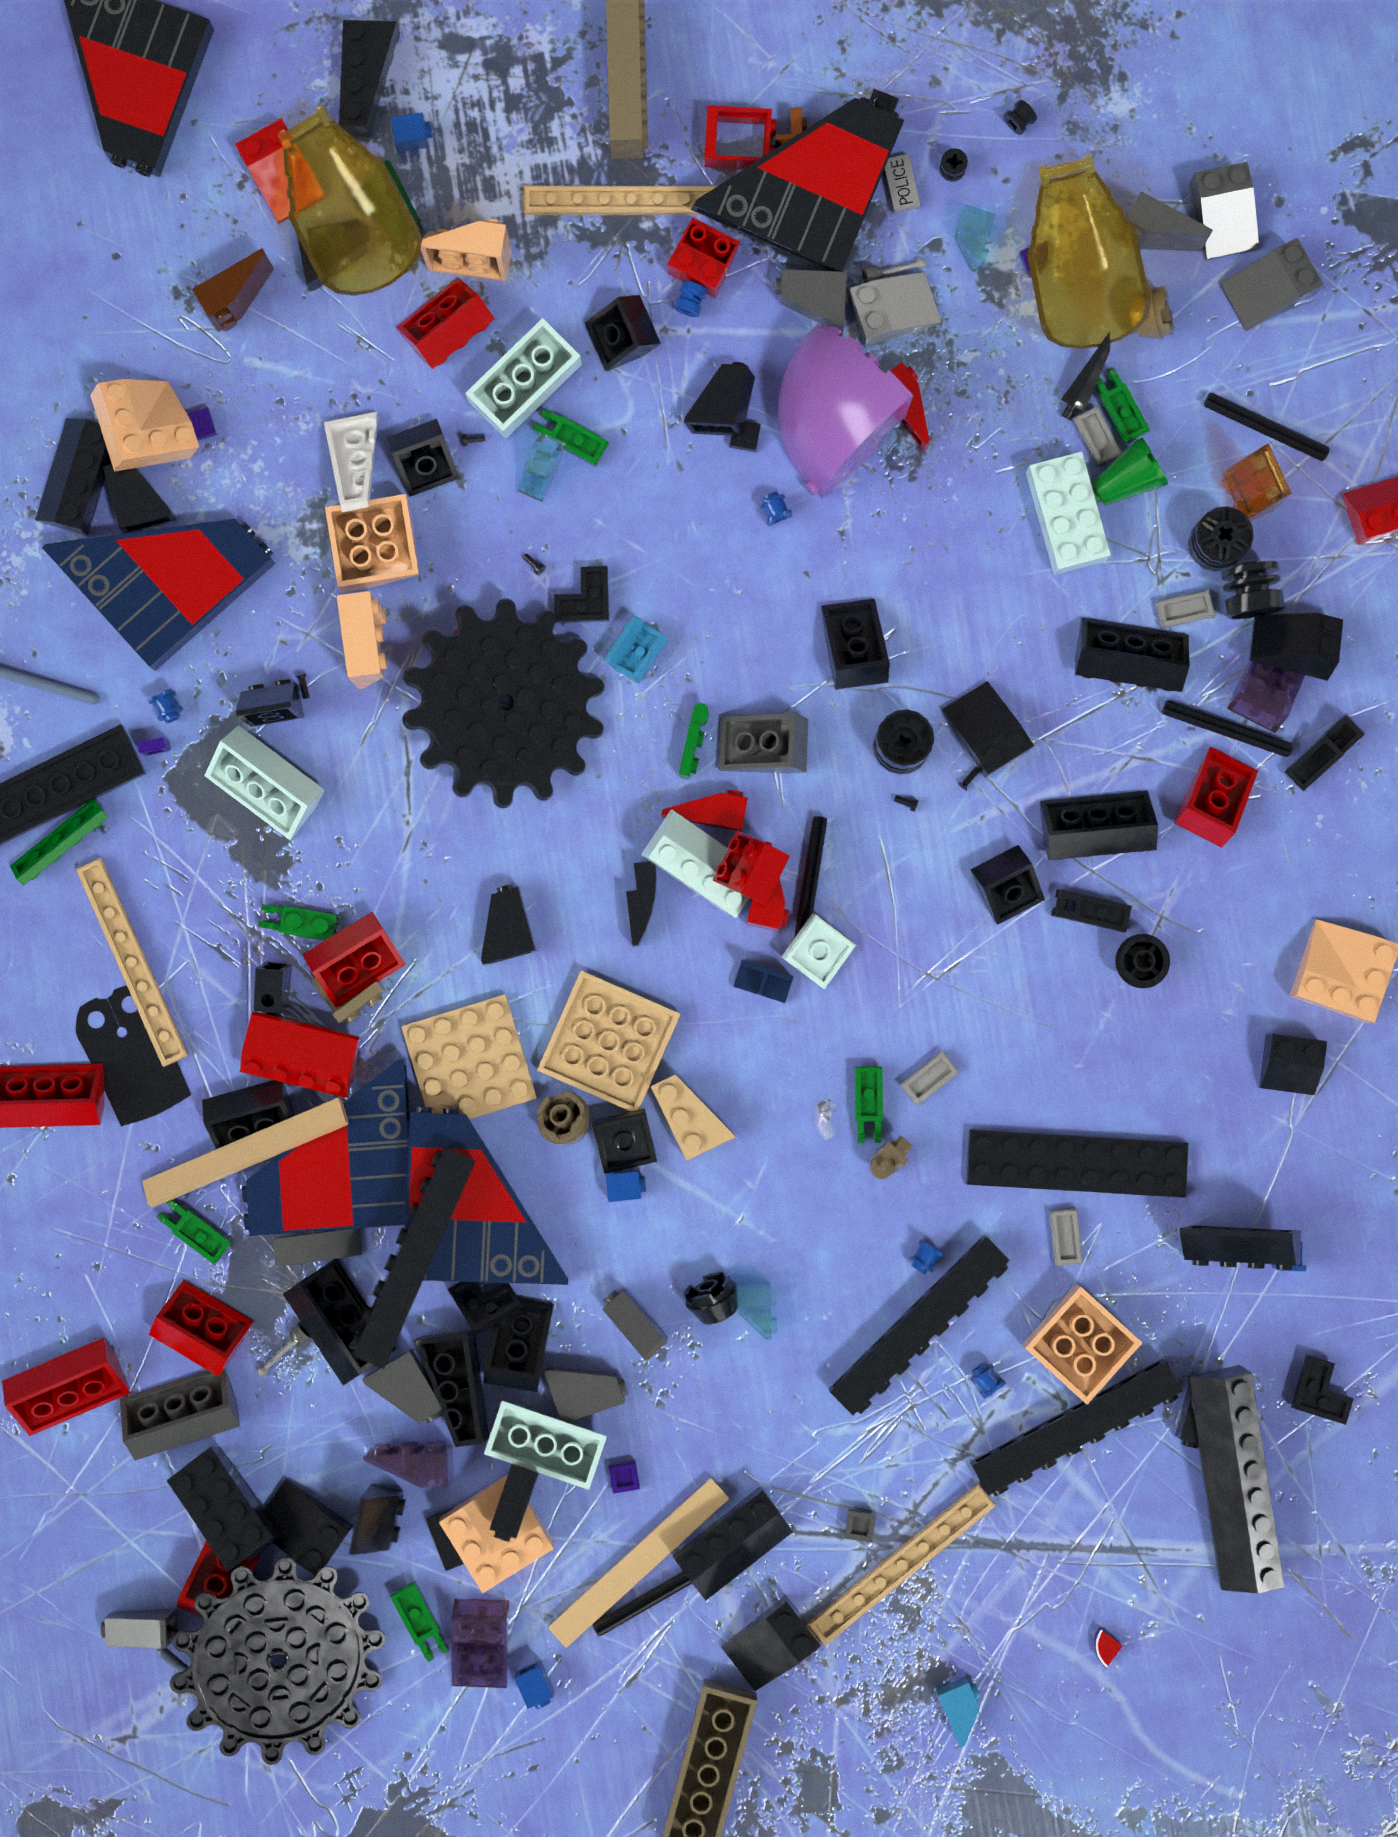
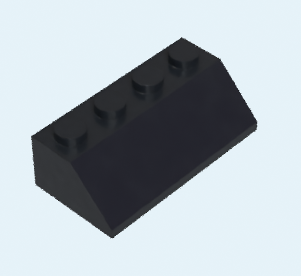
(75, 477)
(1132, 655)
(1098, 825)
(1241, 1245)
(331, 1314)
(732, 1543)

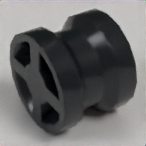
(1020, 117)
(952, 171)

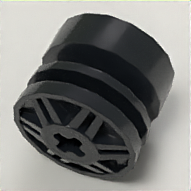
(1209, 549)
(1251, 585)
(909, 728)

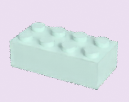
(524, 378)
(1068, 513)

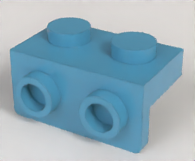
(636, 649)

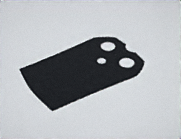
(132, 1070)

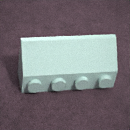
(263, 782)
(693, 860)
(545, 1445)

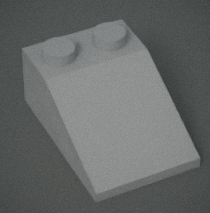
(893, 307)

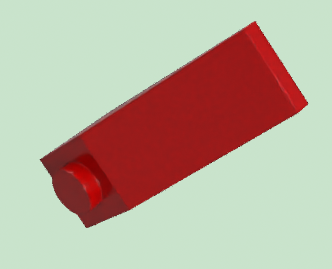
(915, 420)
(717, 810)

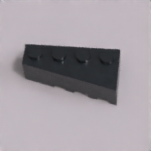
(364, 69)
(457, 1383)

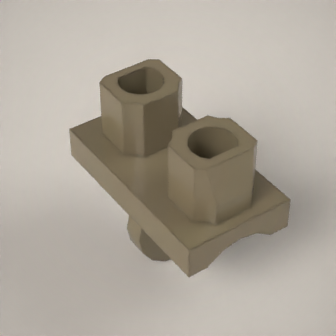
(889, 1158)

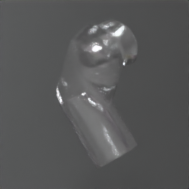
(822, 1116)

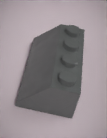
(178, 1413)

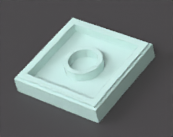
(818, 951)

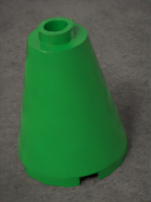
(1129, 475)

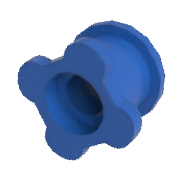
(775, 508)
(166, 706)
(925, 1257)
(986, 1379)

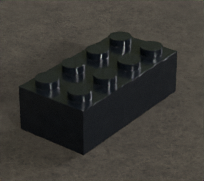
(223, 1508)

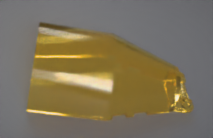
(346, 208)
(1085, 260)

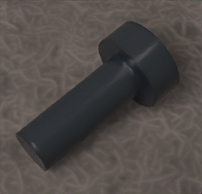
(471, 439)
(538, 568)
(912, 804)

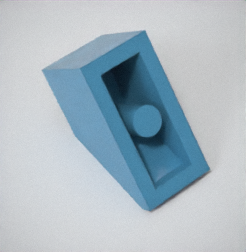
(960, 1707)

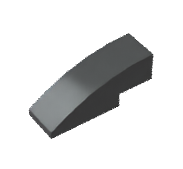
(317, 1246)

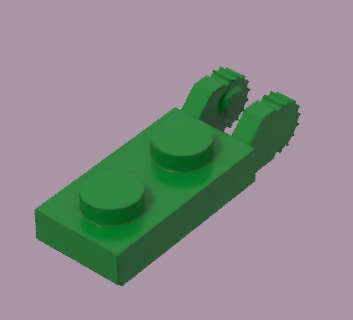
(1122, 408)
(578, 439)
(694, 739)
(301, 922)
(868, 1100)
(196, 1232)
(418, 1619)

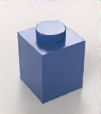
(411, 132)
(625, 1186)
(534, 1685)

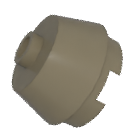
(1160, 317)
(563, 1118)

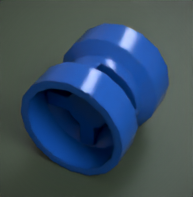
(690, 299)

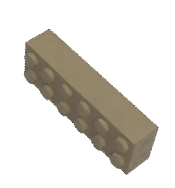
(627, 78)
(710, 1761)

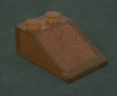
(1256, 483)

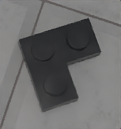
(591, 604)
(483, 1310)
(1313, 1393)

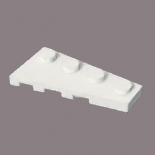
(352, 458)

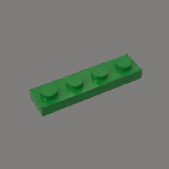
(58, 841)

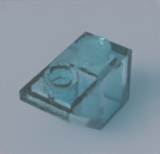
(972, 234)
(541, 466)
(755, 1307)

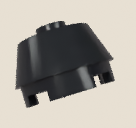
(1142, 961)
(713, 1299)

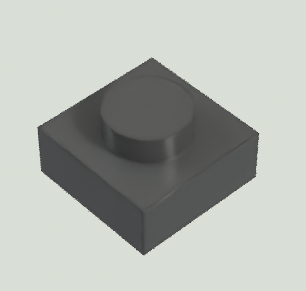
(860, 1525)

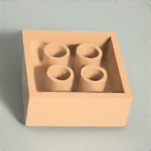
(469, 250)
(143, 423)
(373, 543)
(361, 635)
(1345, 971)
(1081, 1343)
(488, 1557)

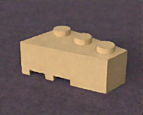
(689, 1118)

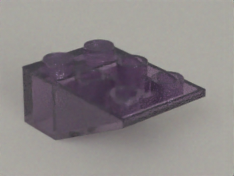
(1265, 695)
(416, 1464)
(480, 1643)

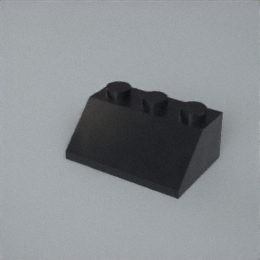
(245, 1111)

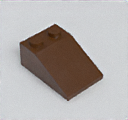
(233, 290)

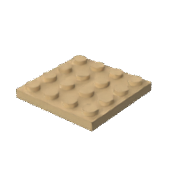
(608, 1042)
(470, 1059)

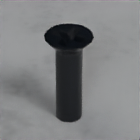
(303, 685)
(969, 778)

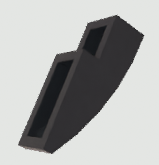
(1325, 752)
(642, 900)

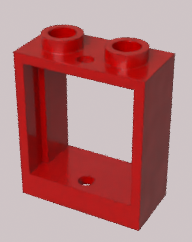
(736, 115)

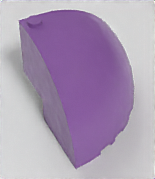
(835, 407)

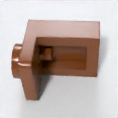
(797, 125)

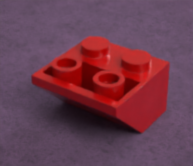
(703, 256)
(751, 868)

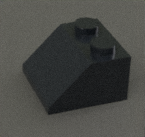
(622, 332)
(422, 457)
(1008, 884)
(1292, 1064)

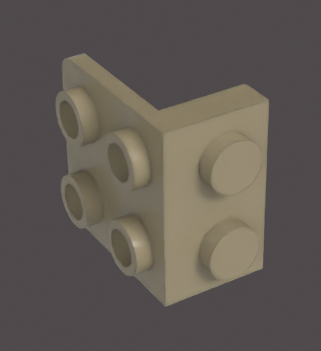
(351, 1009)

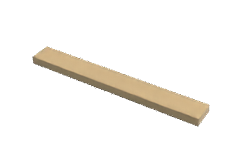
(612, 200)
(132, 962)
(245, 1152)
(638, 1562)
(901, 1564)

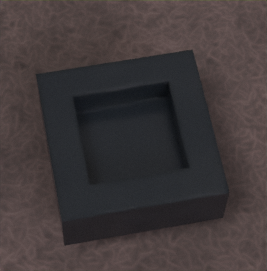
(749, 439)

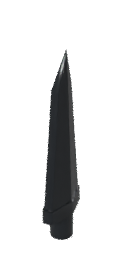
(1083, 386)

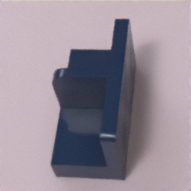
(763, 981)

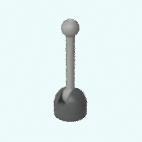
(874, 272)
(298, 1337)

